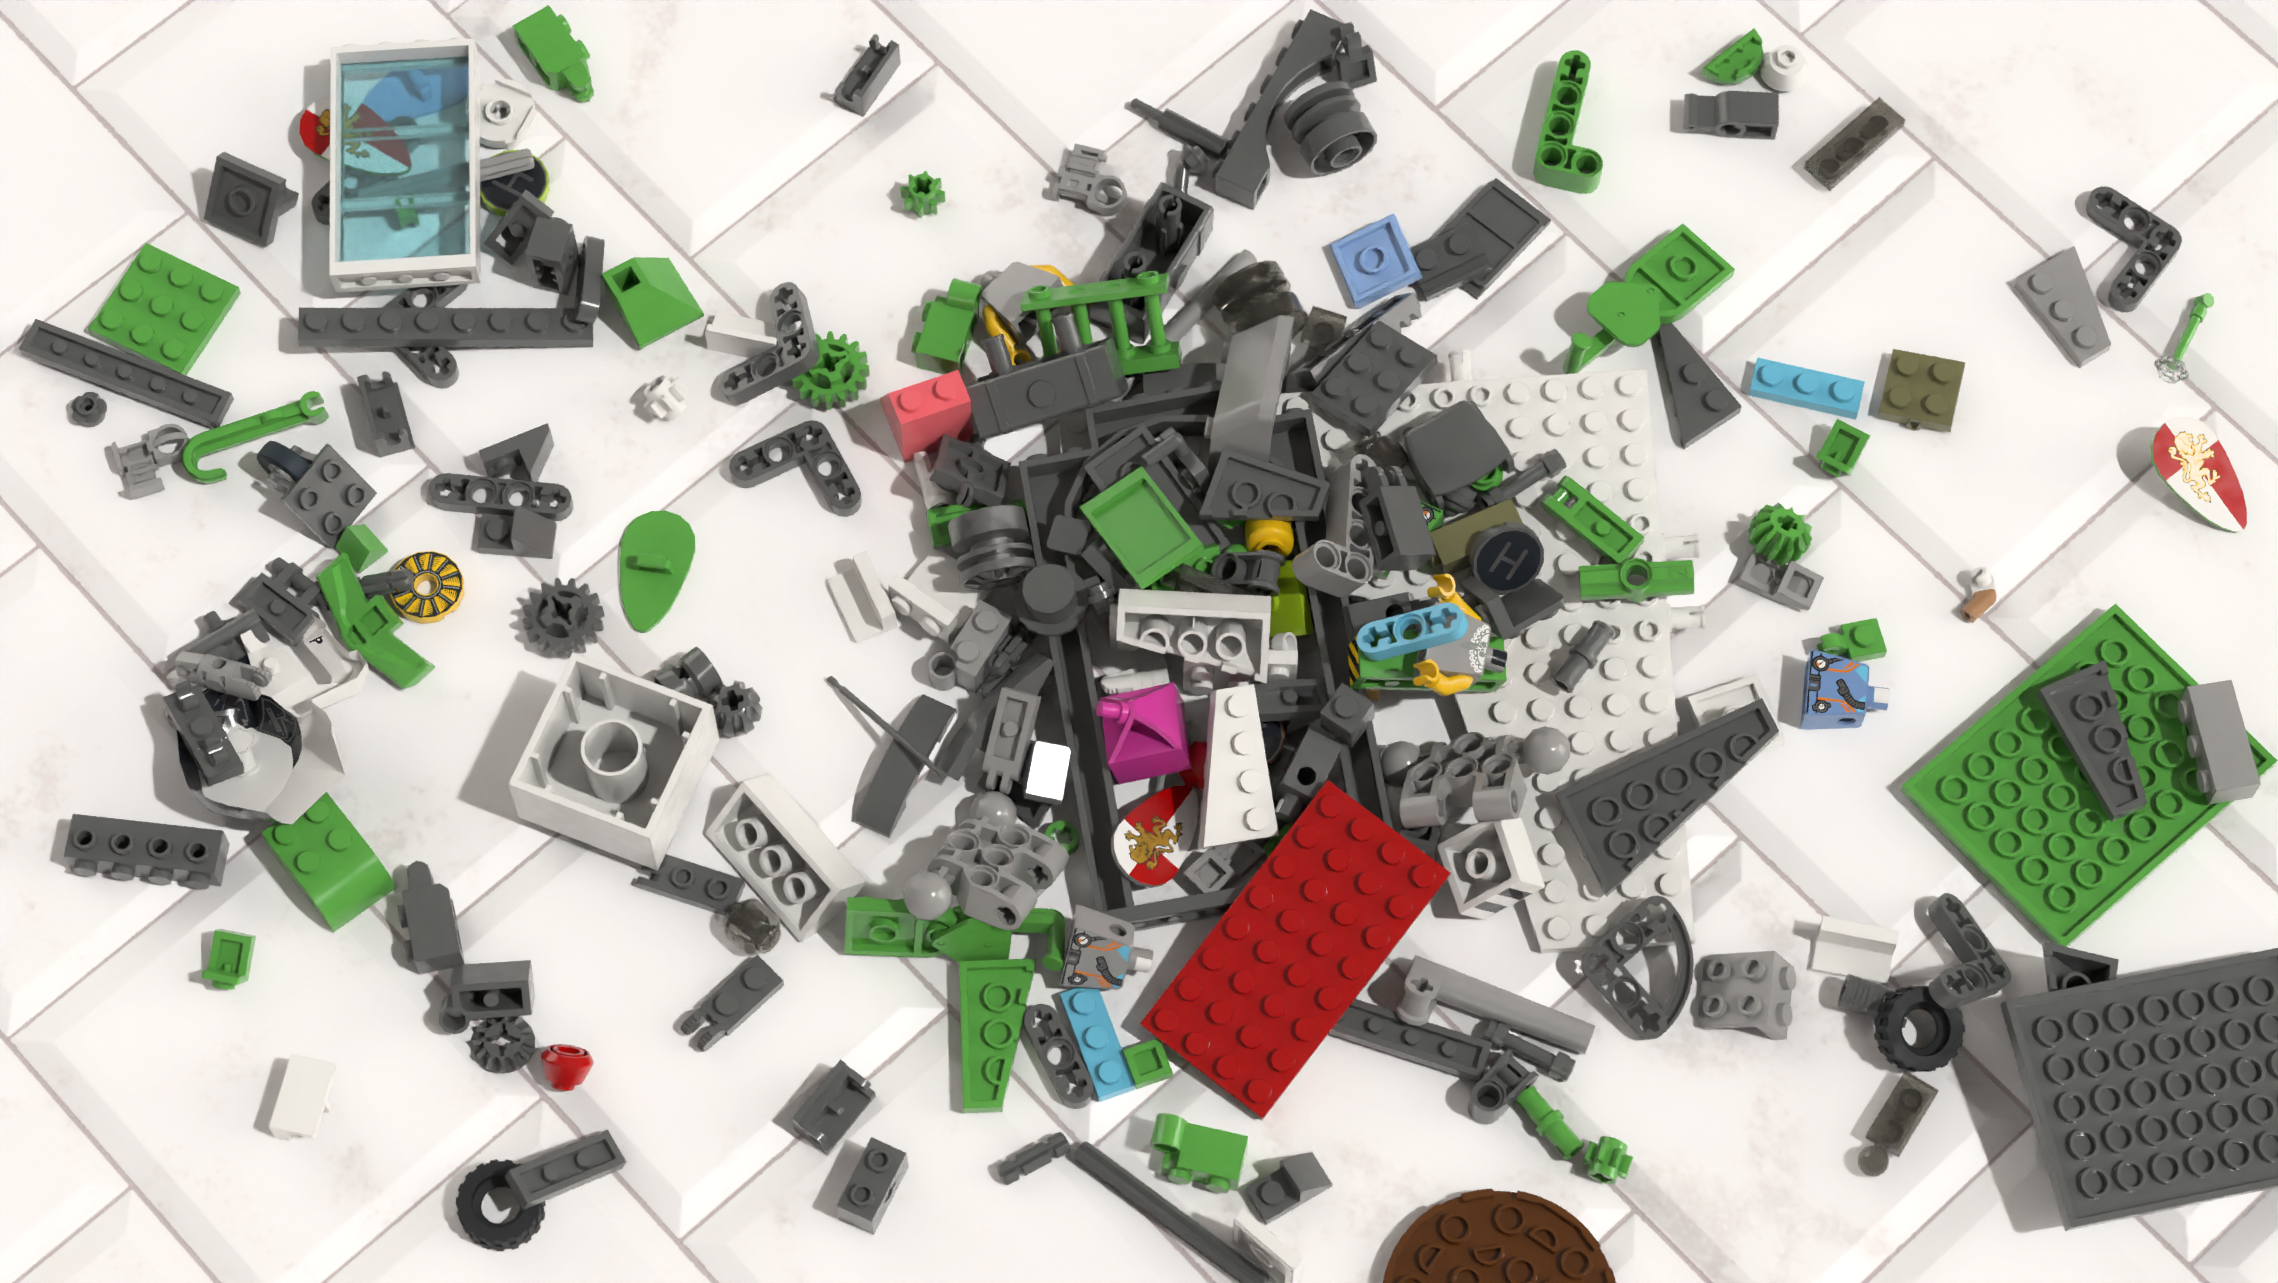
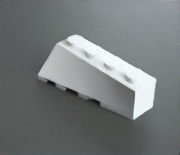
(1200, 627)

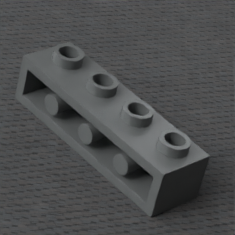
(146, 851)

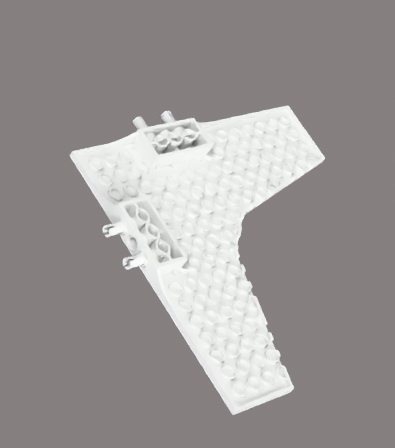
(1618, 706)

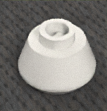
(1784, 68)

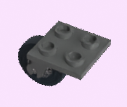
(317, 487)

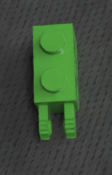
(555, 53)

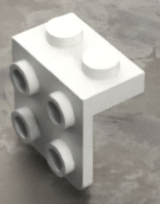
(935, 596)

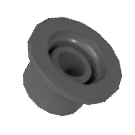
(1051, 600)

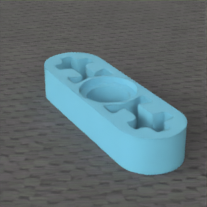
(1426, 639)

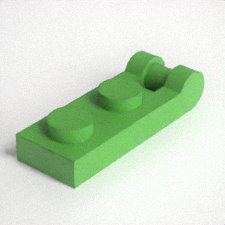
(1593, 521)

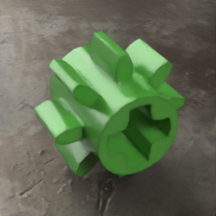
(923, 194)
(1607, 1160)

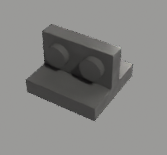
(247, 199)

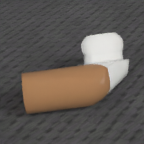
(1983, 594)

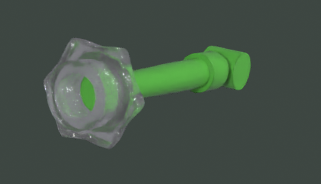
(2171, 368)

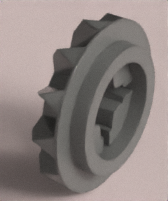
(516, 1053)

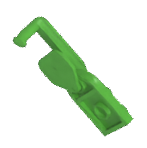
(1655, 292)
(889, 929)

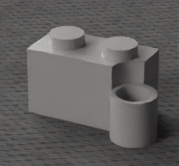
(971, 649)

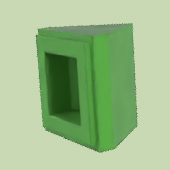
(361, 546)

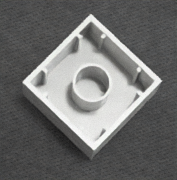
(614, 761)

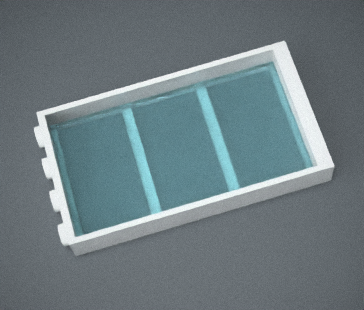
(404, 165)

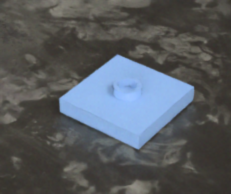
(1375, 261)

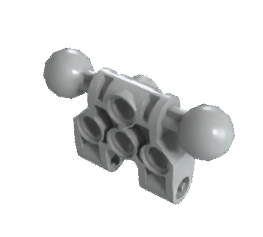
(1469, 774)
(988, 867)

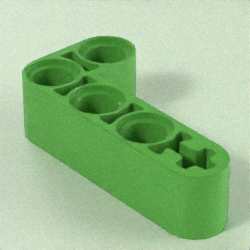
(1565, 119)

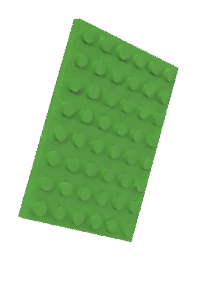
(2029, 815)

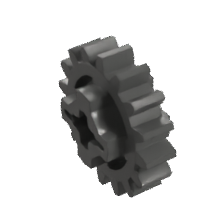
(573, 605)

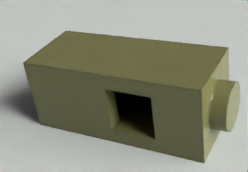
(1456, 540)

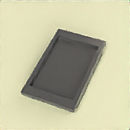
(1504, 227)

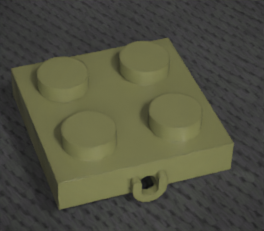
(1921, 390)

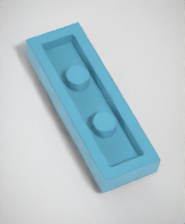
(1806, 388)
(1097, 1042)

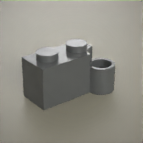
(488, 992)

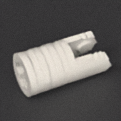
(932, 493)
(1134, 681)

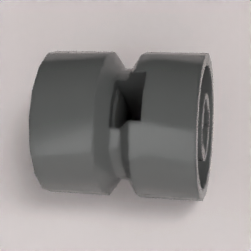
(692, 675)

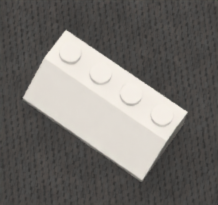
(784, 856)

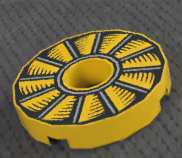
(446, 597)

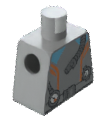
(1101, 951)

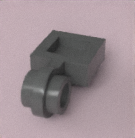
(1099, 593)

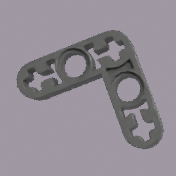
(2145, 240)
(442, 356)
(739, 383)
(810, 454)
(1979, 962)

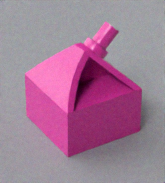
(1145, 733)

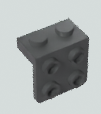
(1514, 611)

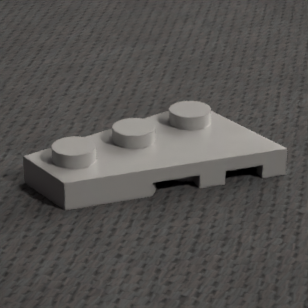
(2067, 306)

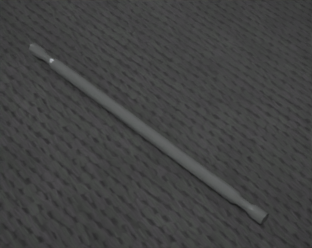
(889, 729)

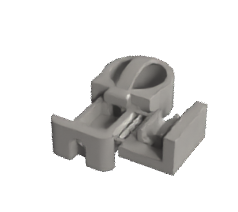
(1084, 176)
(141, 457)

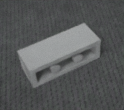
(2218, 742)

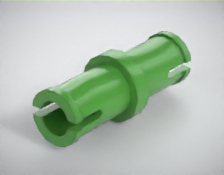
(1549, 1123)

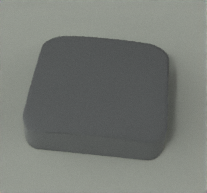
(1068, 536)

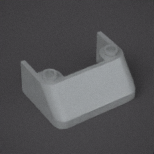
(1250, 390)

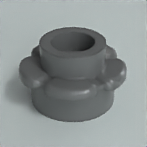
(92, 417)

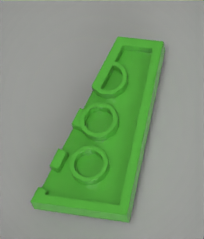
(992, 1018)

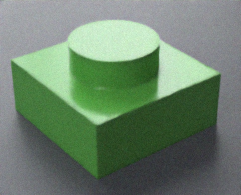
(1148, 1063)

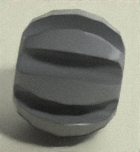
(740, 719)

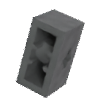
(552, 255)
(872, 1185)

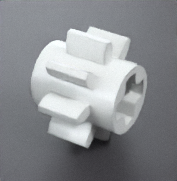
(666, 397)

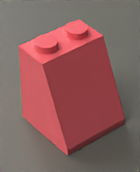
(926, 412)

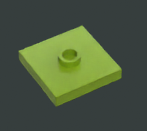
(1291, 607)

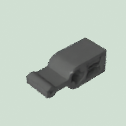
(1733, 114)

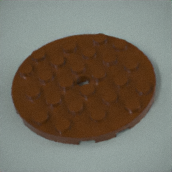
(1498, 1240)

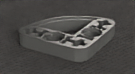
(1618, 957)

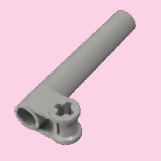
(1432, 982)

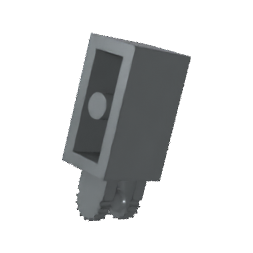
(1395, 521)

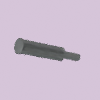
(1185, 129)

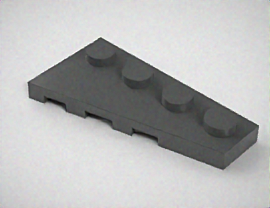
(2090, 725)

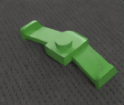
(370, 625)

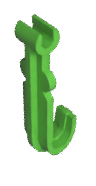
(248, 430)

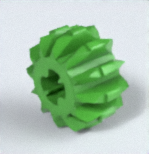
(1779, 534)

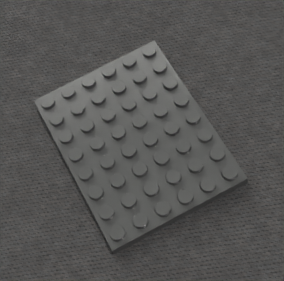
(2154, 1086)

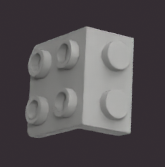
(1747, 992)

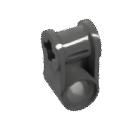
(1254, 572)
(1503, 1084)

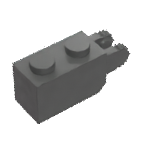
(430, 921)

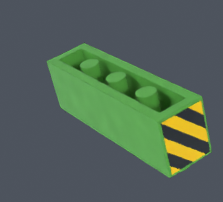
(1398, 671)

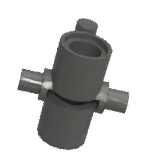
(225, 638)

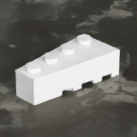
(1236, 774)

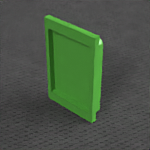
(1141, 528)

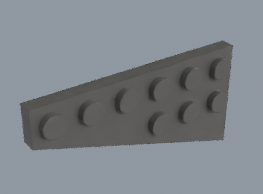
(1645, 800)

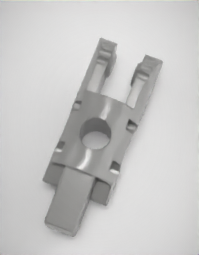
(222, 674)

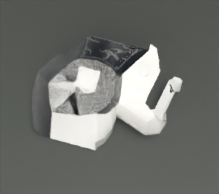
(292, 744)

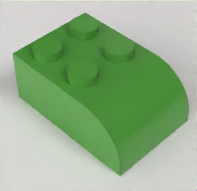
(329, 862)

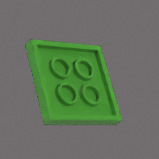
(164, 310)

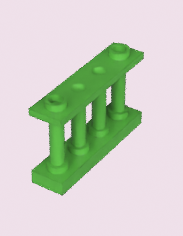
(1156, 356)

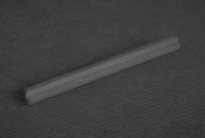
(1168, 1215)

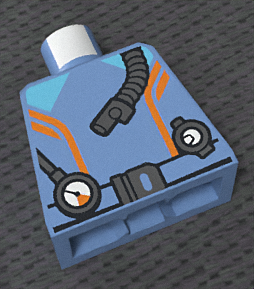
(1838, 693)

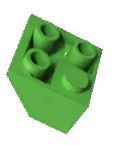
(650, 298)

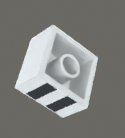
(1490, 867)

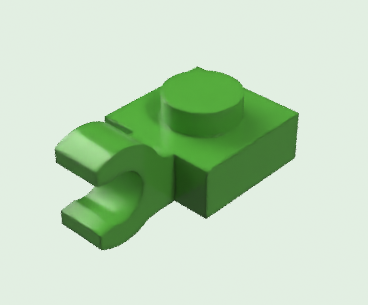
(1857, 640)

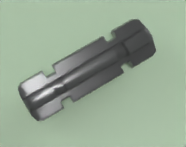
(387, 583)
(1009, 650)
(1033, 1158)

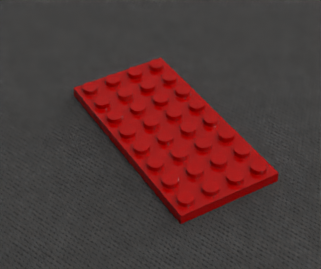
(1295, 949)

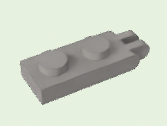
(1010, 738)

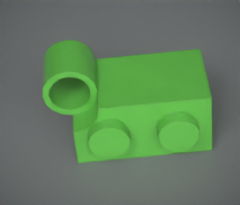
(948, 328)
(1199, 1153)

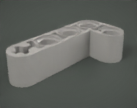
(1346, 556)

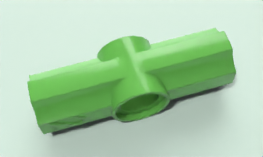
(1661, 578)

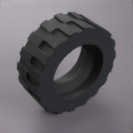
(1890, 1036)
(481, 1229)

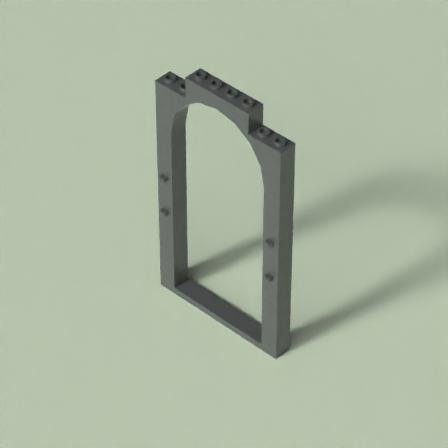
(1057, 487)

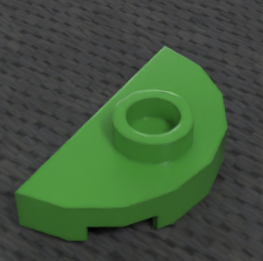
(1737, 62)

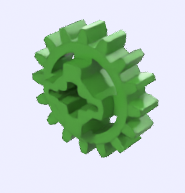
(842, 361)

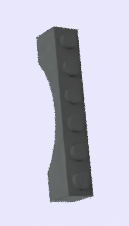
(1311, 54)

